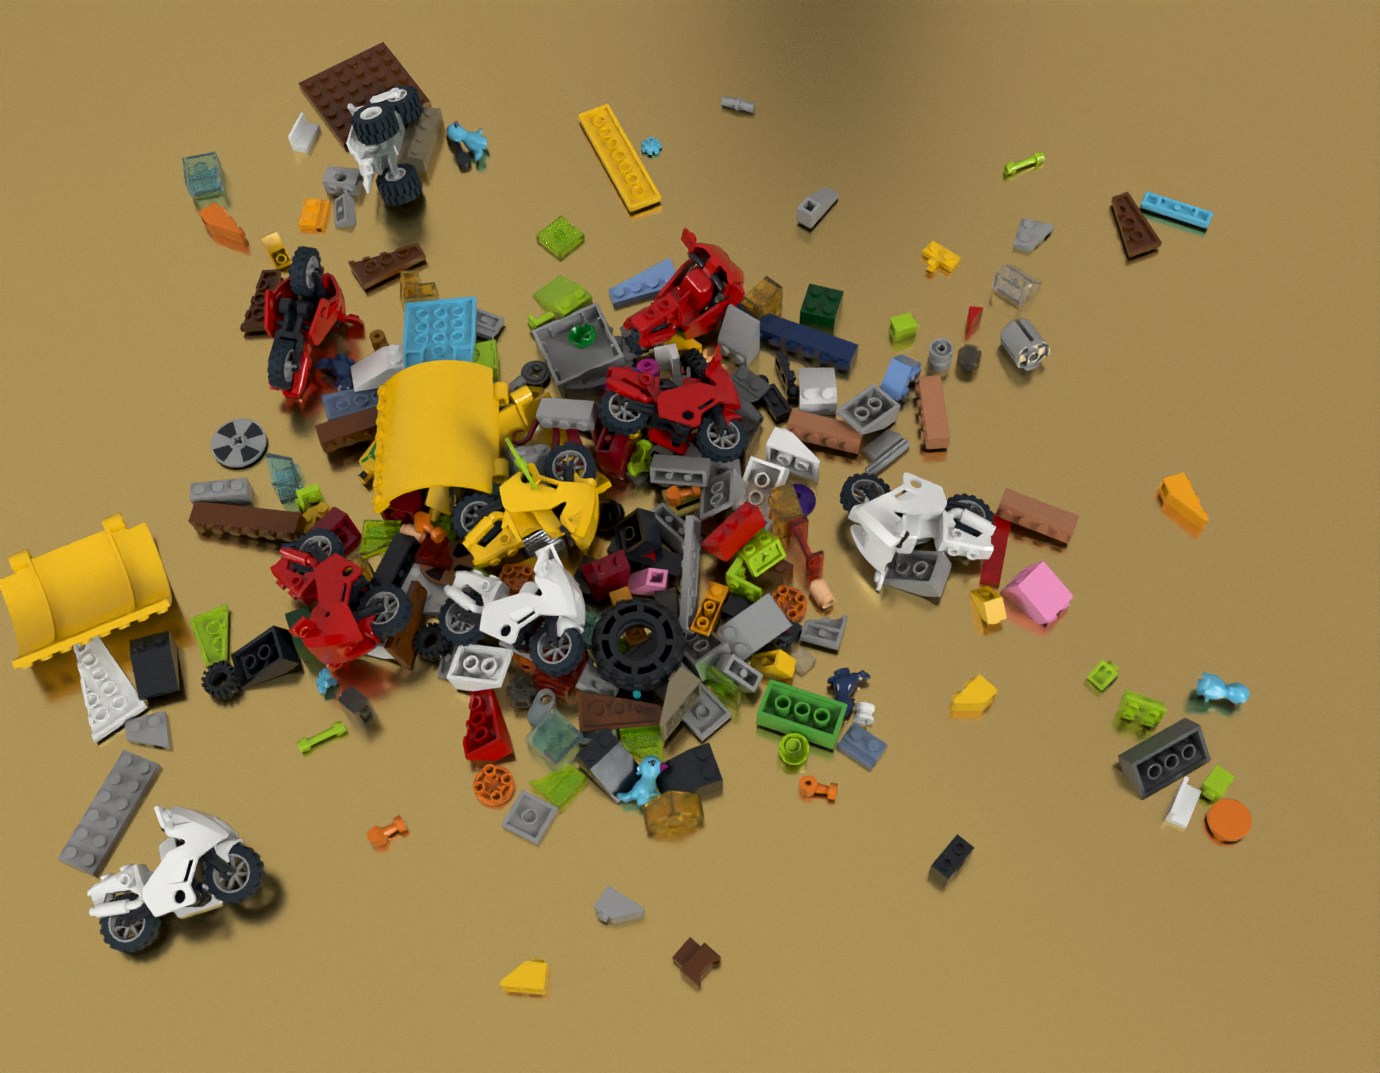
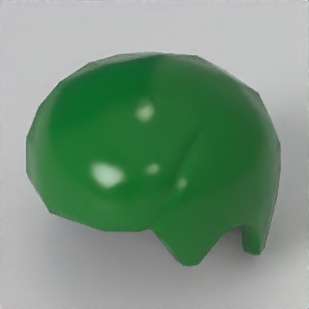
(582, 336)

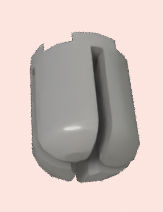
(1024, 343)

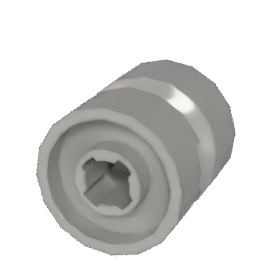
(940, 354)

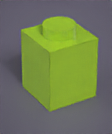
(903, 326)
(1216, 783)

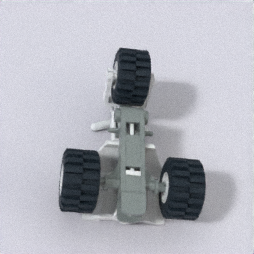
(377, 141)

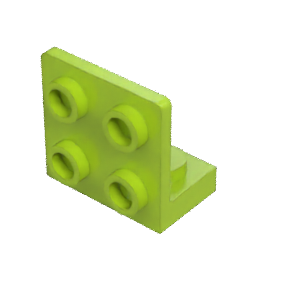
(761, 552)
(736, 582)
(1141, 708)

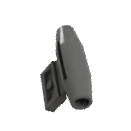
(749, 388)

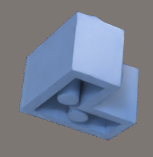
(898, 375)

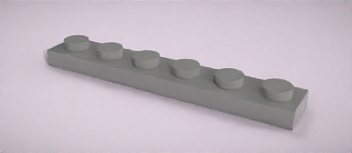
(689, 567)

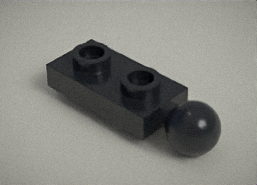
(787, 375)
(775, 401)

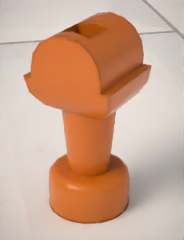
(674, 495)
(423, 525)
(808, 786)
(379, 836)

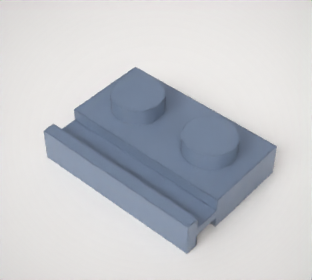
(862, 746)

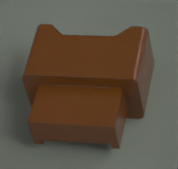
(695, 960)

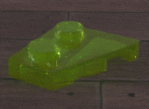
(378, 534)

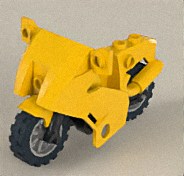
(565, 509)

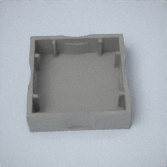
(570, 363)

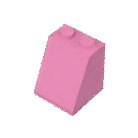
(1038, 593)

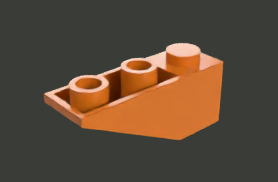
(218, 223)

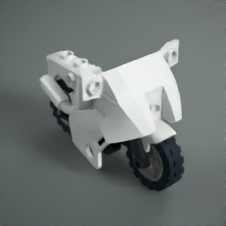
(898, 524)
(537, 617)
(193, 863)

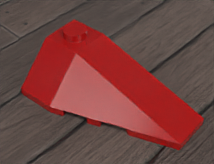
(486, 730)

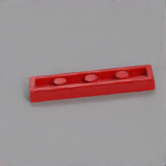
(993, 566)

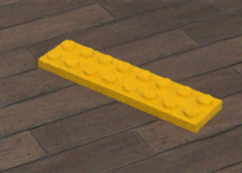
(619, 158)

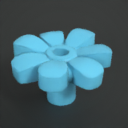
(651, 146)
(324, 681)

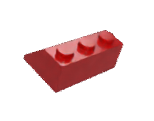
(734, 532)

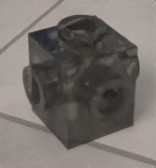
(521, 692)

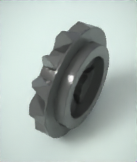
(538, 367)

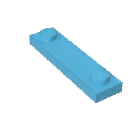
(1176, 209)

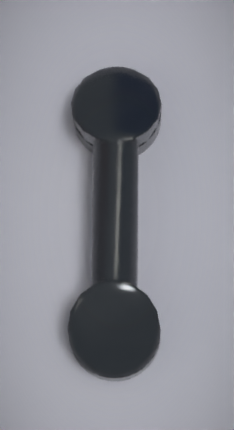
(463, 158)

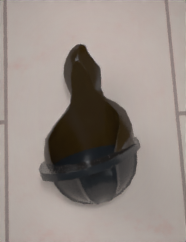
(609, 514)

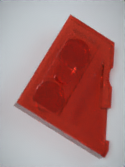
(434, 553)

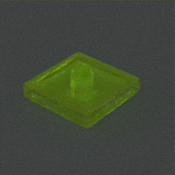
(560, 236)
(723, 687)

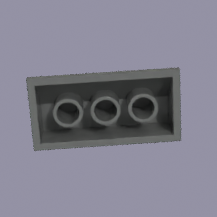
(1165, 757)

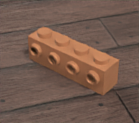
(933, 412)
(824, 431)
(1037, 515)

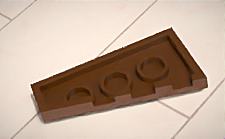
(1134, 227)
(378, 268)
(255, 315)
(402, 645)
(612, 712)

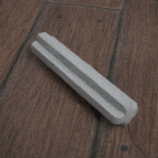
(887, 457)

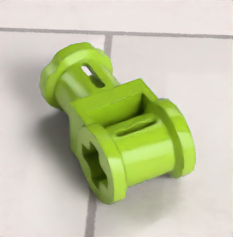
(641, 459)

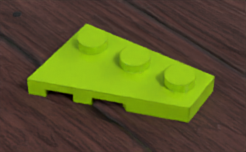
(212, 634)

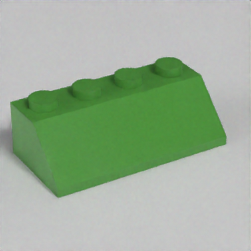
(801, 711)

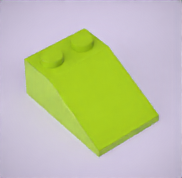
(563, 297)

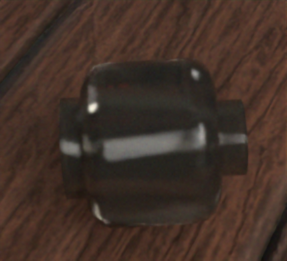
(969, 358)

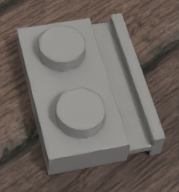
(488, 324)

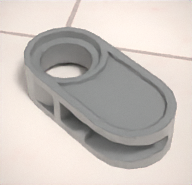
(539, 710)

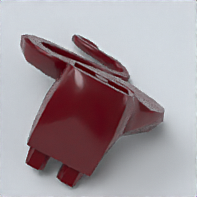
(611, 450)

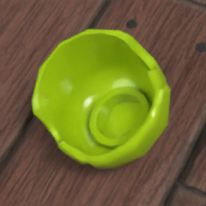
(793, 748)

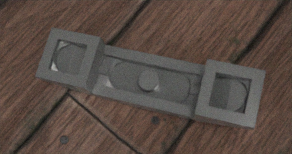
(578, 390)

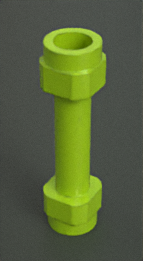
(1036, 158)
(305, 744)

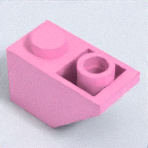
(648, 581)

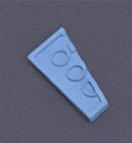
(643, 284)

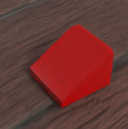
(973, 317)

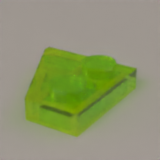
(643, 741)
(559, 785)

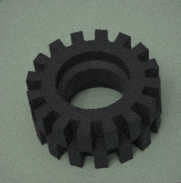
(693, 360)
(423, 638)
(212, 676)

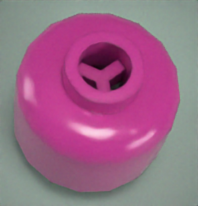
(649, 365)

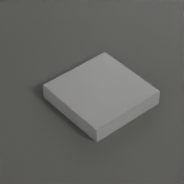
(529, 817)

